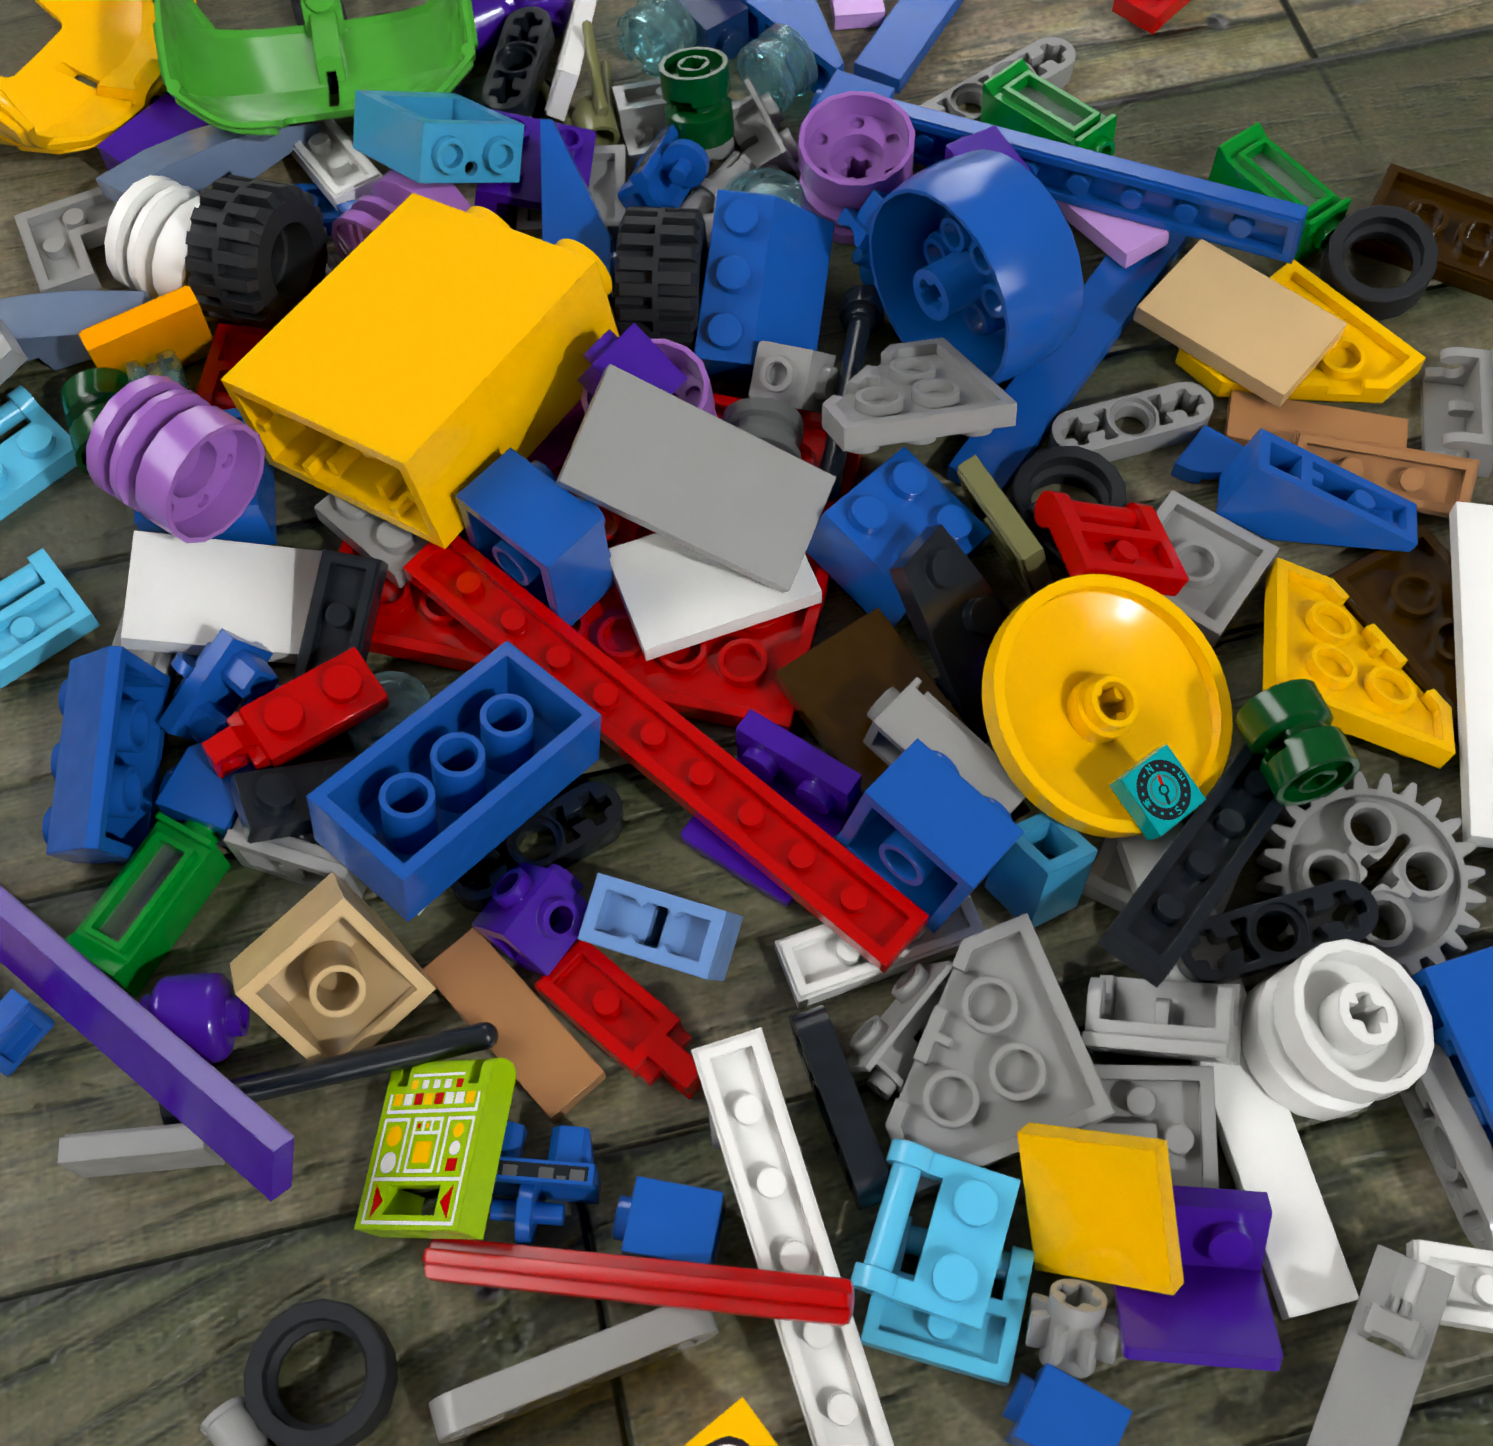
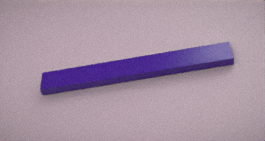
(147, 1050)

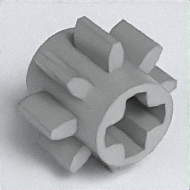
(1073, 1327)

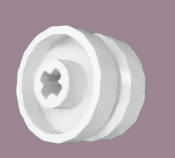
(1336, 1031)

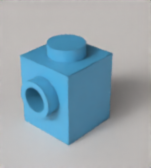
(1042, 870)

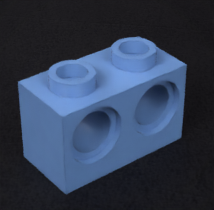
(660, 928)

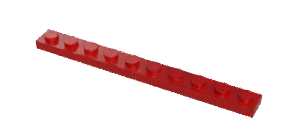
(678, 756)

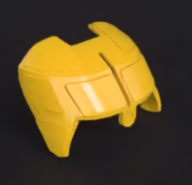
(100, 41)

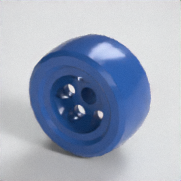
(978, 260)

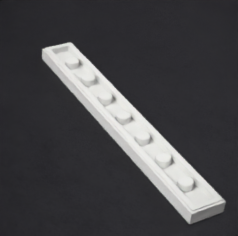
(1264, 1150)

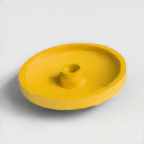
(1092, 685)

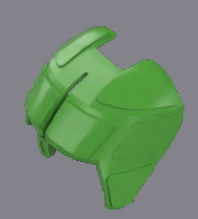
(278, 76)

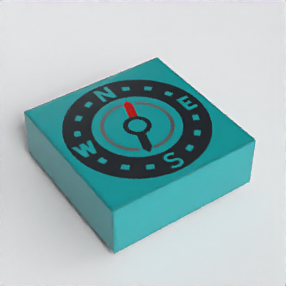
(1157, 792)

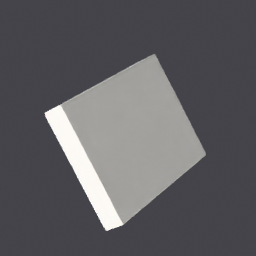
(190, 591)
(687, 598)

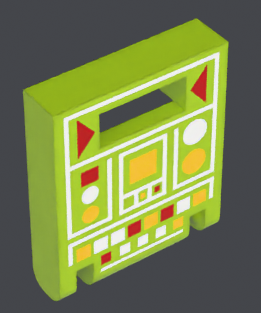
(443, 1133)

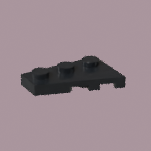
(953, 614)

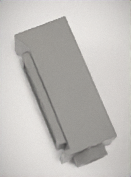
(911, 715)

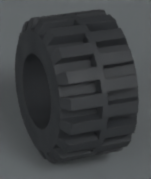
(255, 250)
(661, 272)

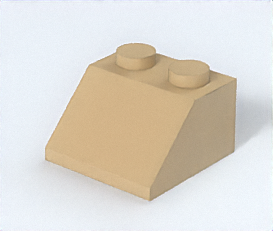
(330, 974)

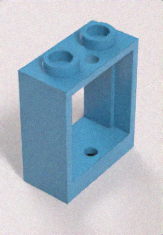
(436, 136)

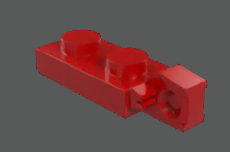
(298, 716)
(621, 1017)

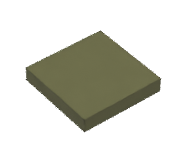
(1009, 533)

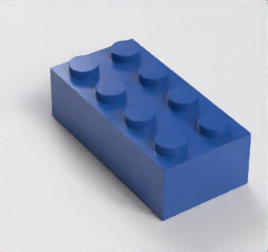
(455, 779)

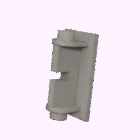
(756, 121)
(887, 1042)

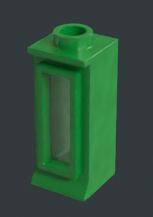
(1036, 107)
(1262, 167)
(151, 902)

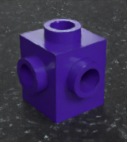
(534, 915)

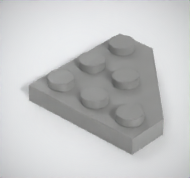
(914, 397)
(997, 1055)

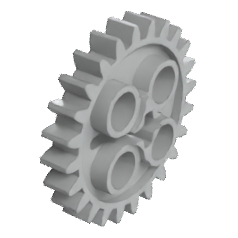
(1419, 922)

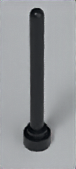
(861, 316)
(362, 1063)

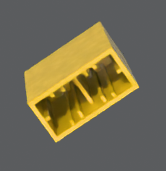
(425, 362)

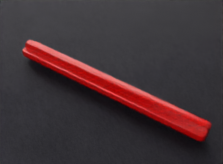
(642, 1280)

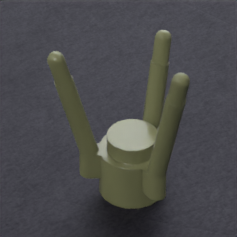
(595, 110)

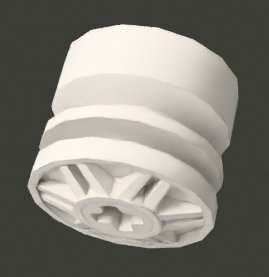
(149, 236)

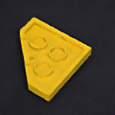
(1361, 366)
(1353, 666)

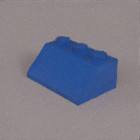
(761, 281)
(106, 758)

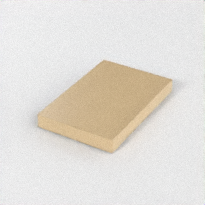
(1239, 322)

